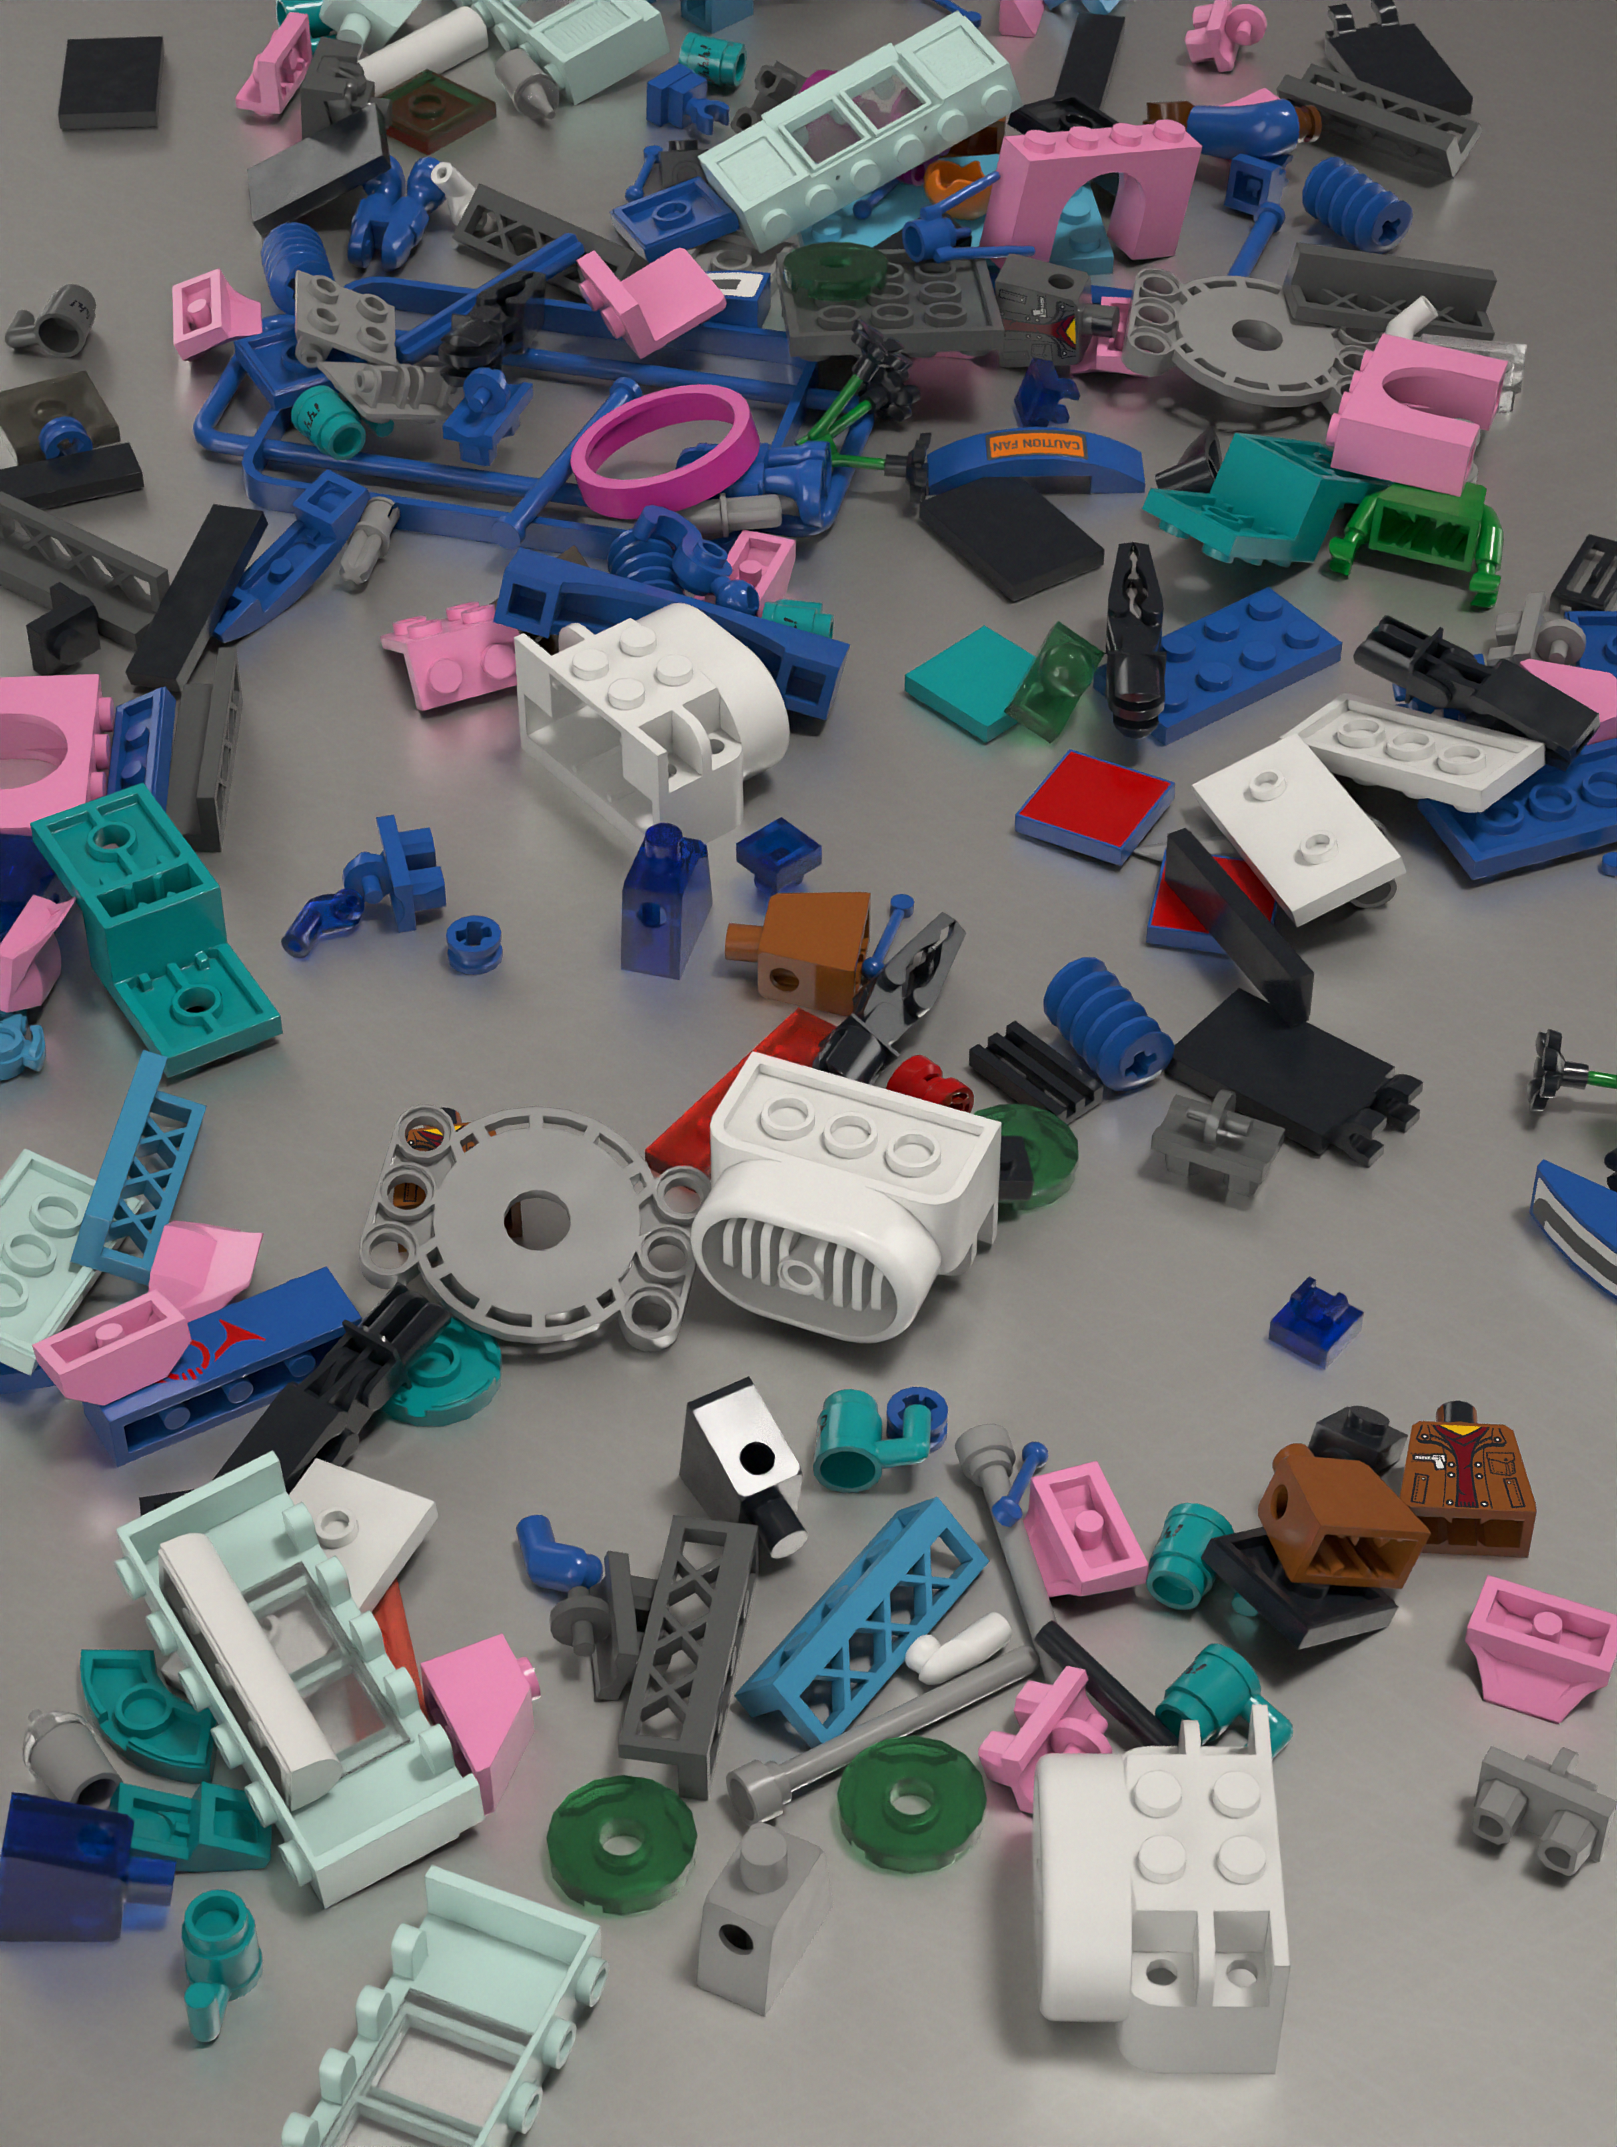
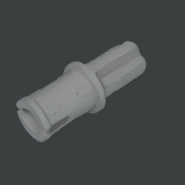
(735, 514)
(369, 540)

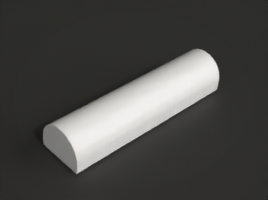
(432, 47)
(246, 1670)

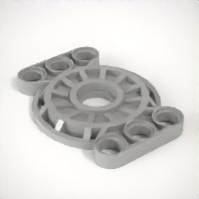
(1199, 334)
(520, 1290)

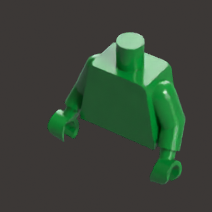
(1428, 529)

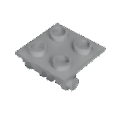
(342, 320)
(392, 391)

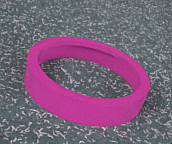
(679, 487)

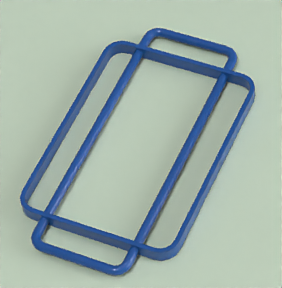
(542, 533)

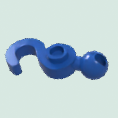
(697, 562)

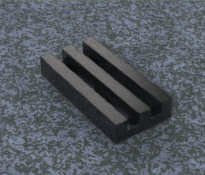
(1586, 600)
(1043, 1070)

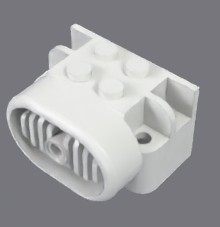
(652, 720)
(841, 1199)
(1164, 1900)

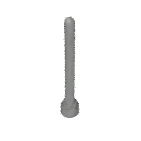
(988, 1460)
(763, 1789)

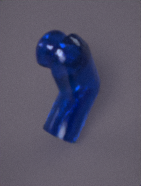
(323, 917)

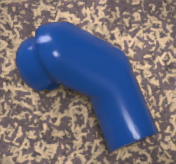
(553, 1563)

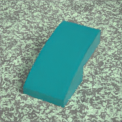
(201, 1833)

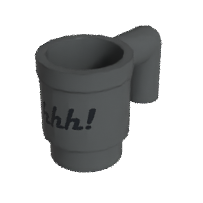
(60, 327)

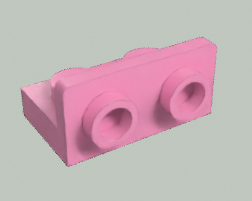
(278, 68)

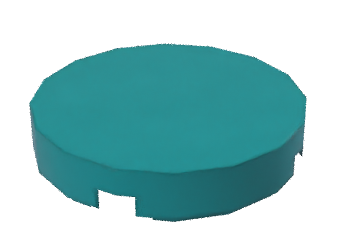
(450, 1379)

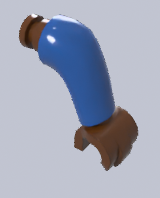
(1252, 129)

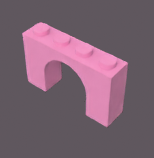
(1047, 168)
(1402, 410)
(57, 723)

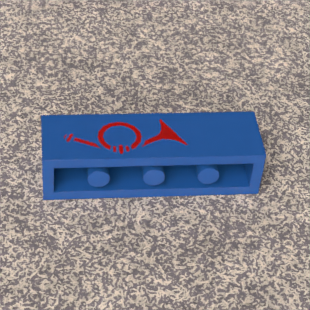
(230, 1367)

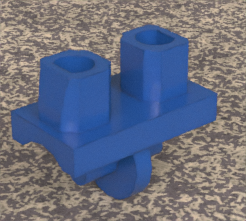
(486, 414)
(402, 870)

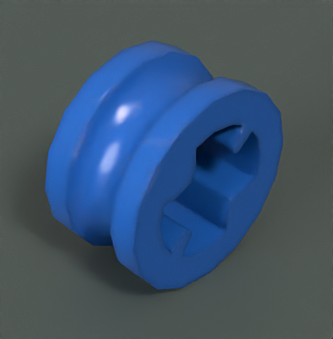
(61, 429)
(479, 958)
(918, 1396)

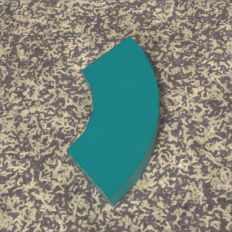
(145, 1718)

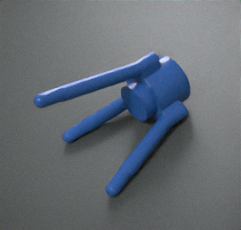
(936, 235)

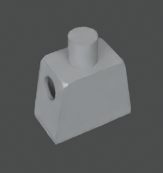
(779, 1896)

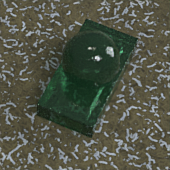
(1054, 682)

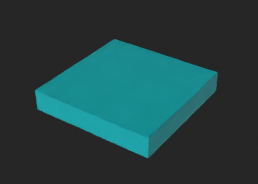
(972, 682)

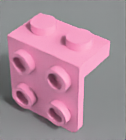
(653, 302)
(455, 654)

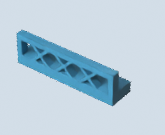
(122, 1161)
(842, 1611)

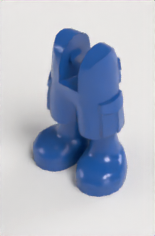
(390, 218)
(790, 471)

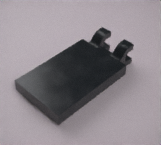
(1394, 59)
(1296, 1078)

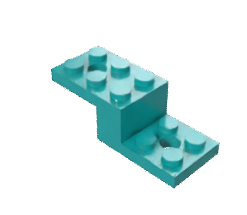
(1266, 501)
(156, 928)

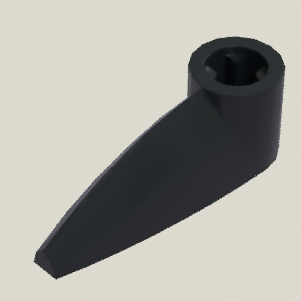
(1196, 467)

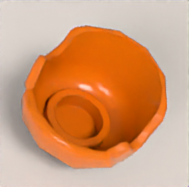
(946, 178)

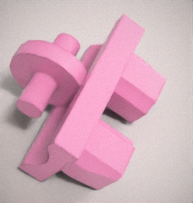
(1222, 30)
(1050, 1721)

